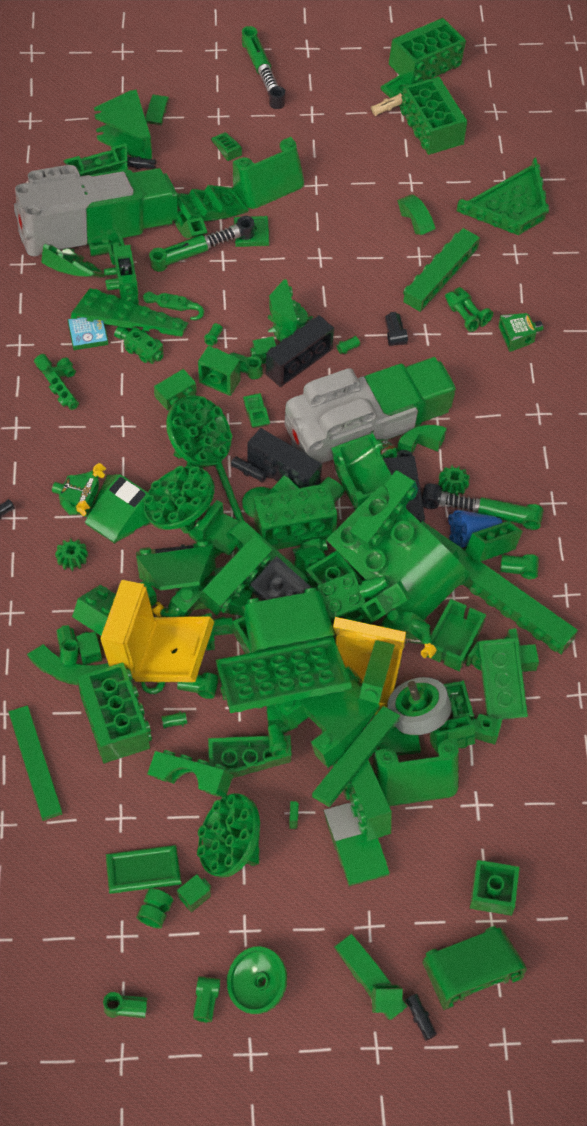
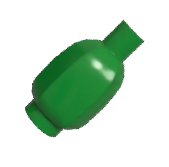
(320, 543)

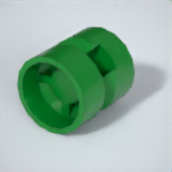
(154, 910)

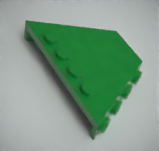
(512, 204)

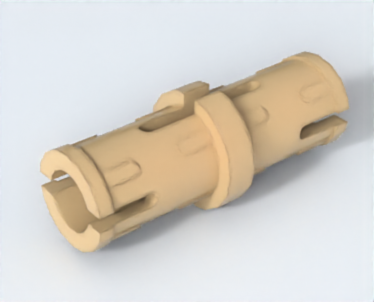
(386, 105)

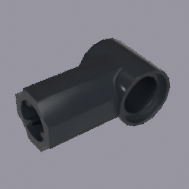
(396, 333)

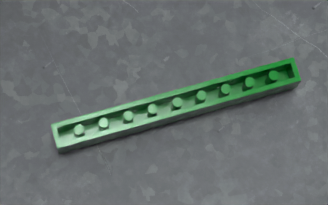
(512, 601)

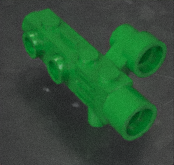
(54, 374)

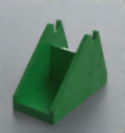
(125, 124)

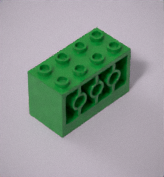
(427, 52)
(433, 115)
(295, 516)
(114, 712)

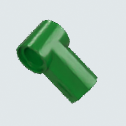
(250, 365)
(525, 565)
(67, 645)
(204, 685)
(207, 993)
(128, 1005)

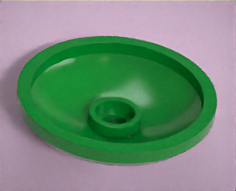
(246, 979)

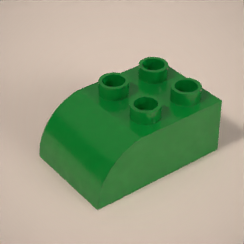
(405, 555)

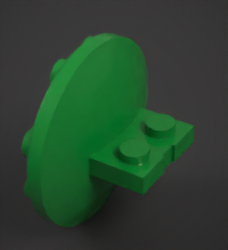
(198, 431)
(179, 498)
(229, 836)

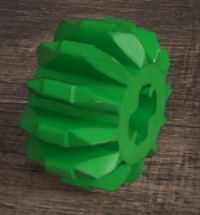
(454, 480)
(71, 554)

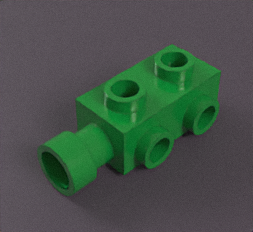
(140, 343)

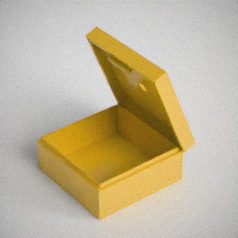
(148, 641)
(355, 646)

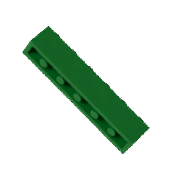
(441, 269)

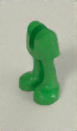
(459, 300)

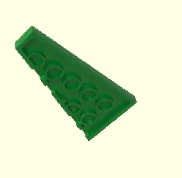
(124, 313)

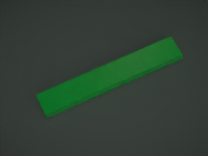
(356, 756)
(35, 763)

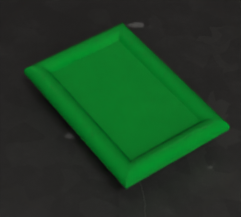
(143, 869)

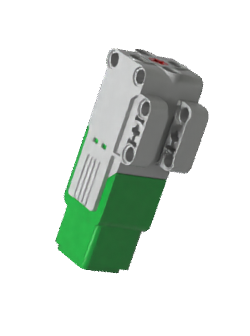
(89, 209)
(380, 403)

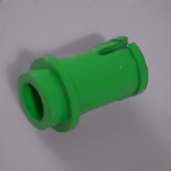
(212, 337)
(348, 345)
(174, 720)

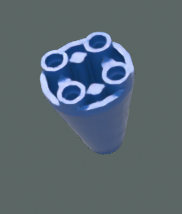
(465, 523)

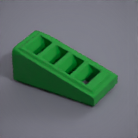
(229, 154)

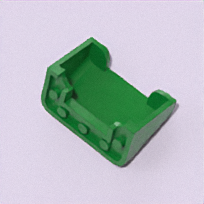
(269, 178)
(360, 467)
(287, 620)
(418, 779)
(473, 966)

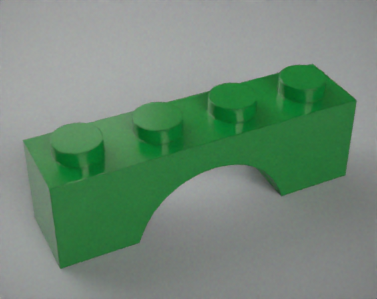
(370, 529)
(211, 779)

